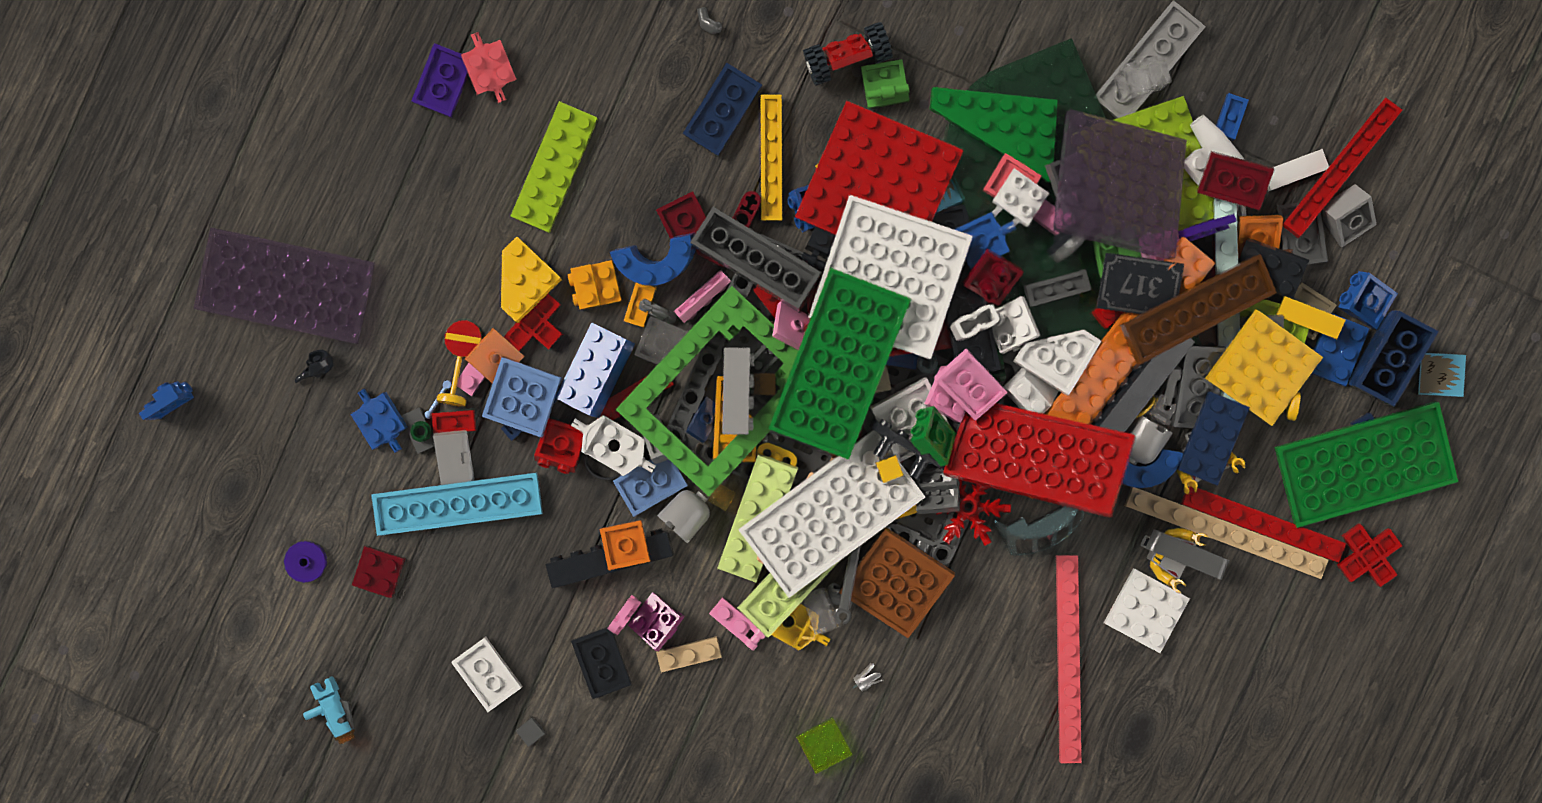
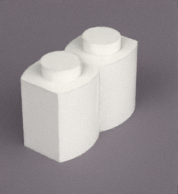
(977, 321)

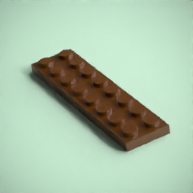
(1198, 309)

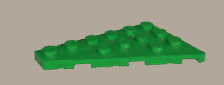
(1004, 122)

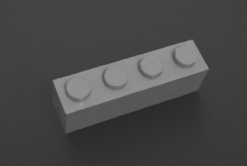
(736, 391)

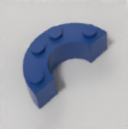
(650, 272)
(1153, 473)

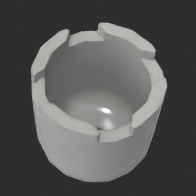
(1149, 440)
(686, 513)

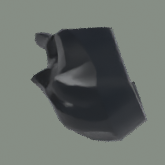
(319, 363)

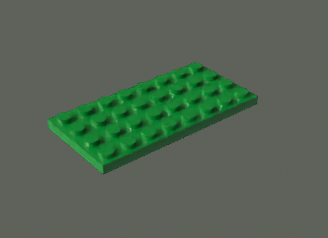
(839, 363)
(1366, 464)

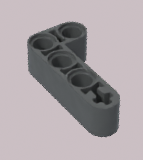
(1187, 554)

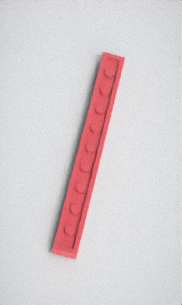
(1068, 658)

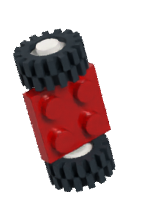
(847, 52)

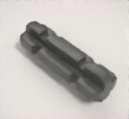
(657, 311)

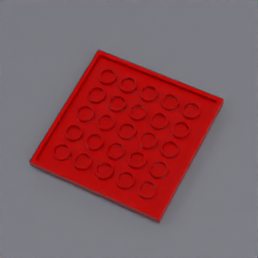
(879, 164)

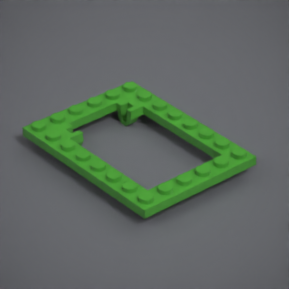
(728, 312)

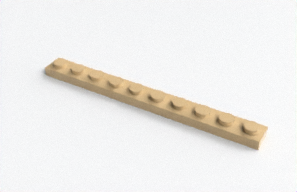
(1226, 532)

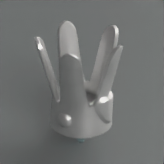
(865, 683)

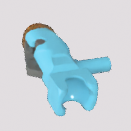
(335, 710)

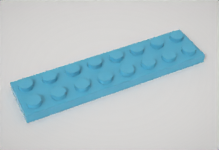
(457, 504)

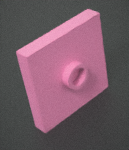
(790, 325)

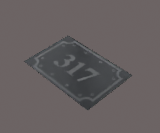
(1137, 283)

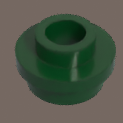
(414, 431)

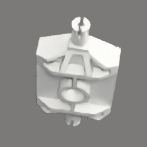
(596, 441)

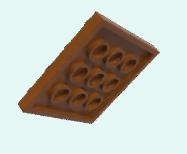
(898, 582)

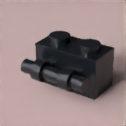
(820, 245)

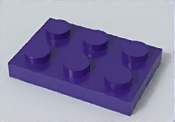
(441, 81)
(1207, 228)

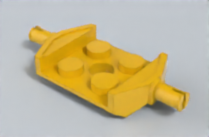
(801, 632)

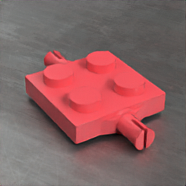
(488, 67)

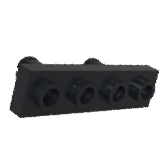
(892, 437)

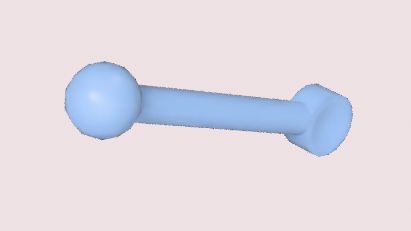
(446, 385)

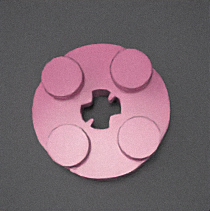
(624, 615)

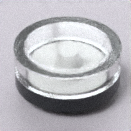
(1064, 246)

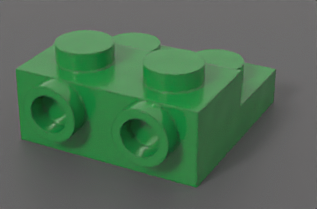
(933, 435)

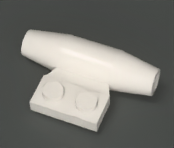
(1210, 139)

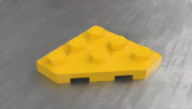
(524, 280)

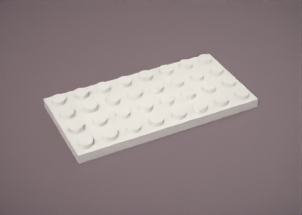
(829, 516)

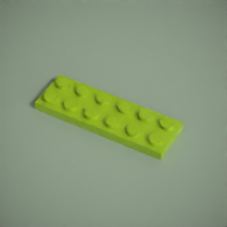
(554, 167)

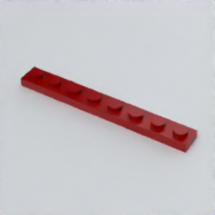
(1342, 167)
(1264, 524)

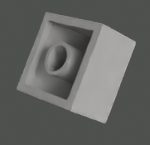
(1349, 215)

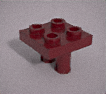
(993, 277)

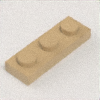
(689, 654)

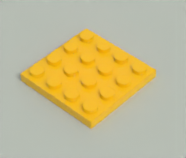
(1263, 367)

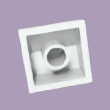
(1030, 392)

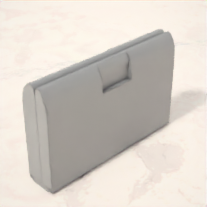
(453, 457)

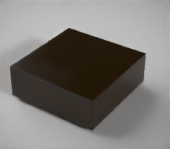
(764, 384)

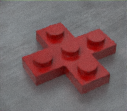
(536, 325)
(1369, 555)

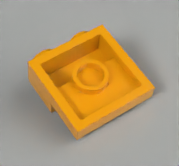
(594, 285)

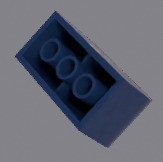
(1392, 357)

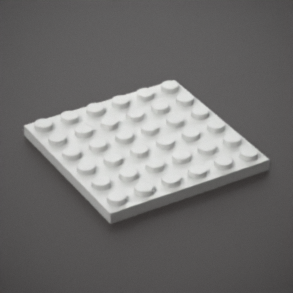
(904, 257)

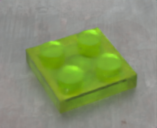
(824, 745)

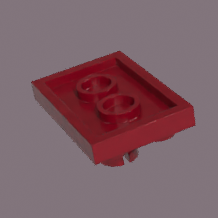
(1235, 180)

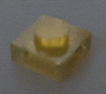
(722, 497)

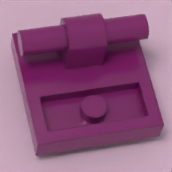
(656, 621)

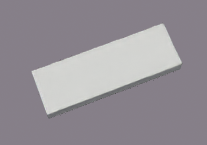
(1298, 169)

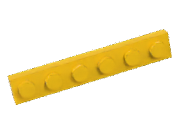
(771, 157)

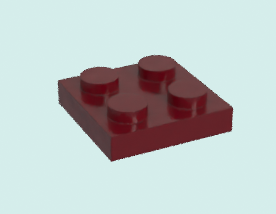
(682, 215)
(378, 571)

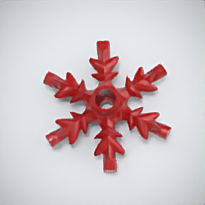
(973, 515)

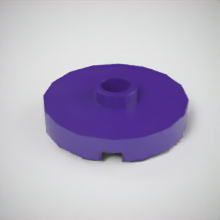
(315, 558)

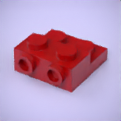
(559, 447)

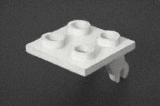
(1019, 198)

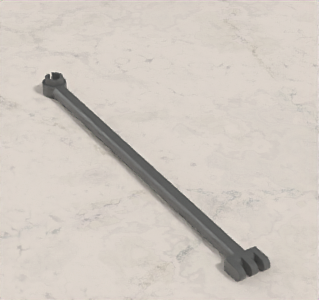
(854, 555)

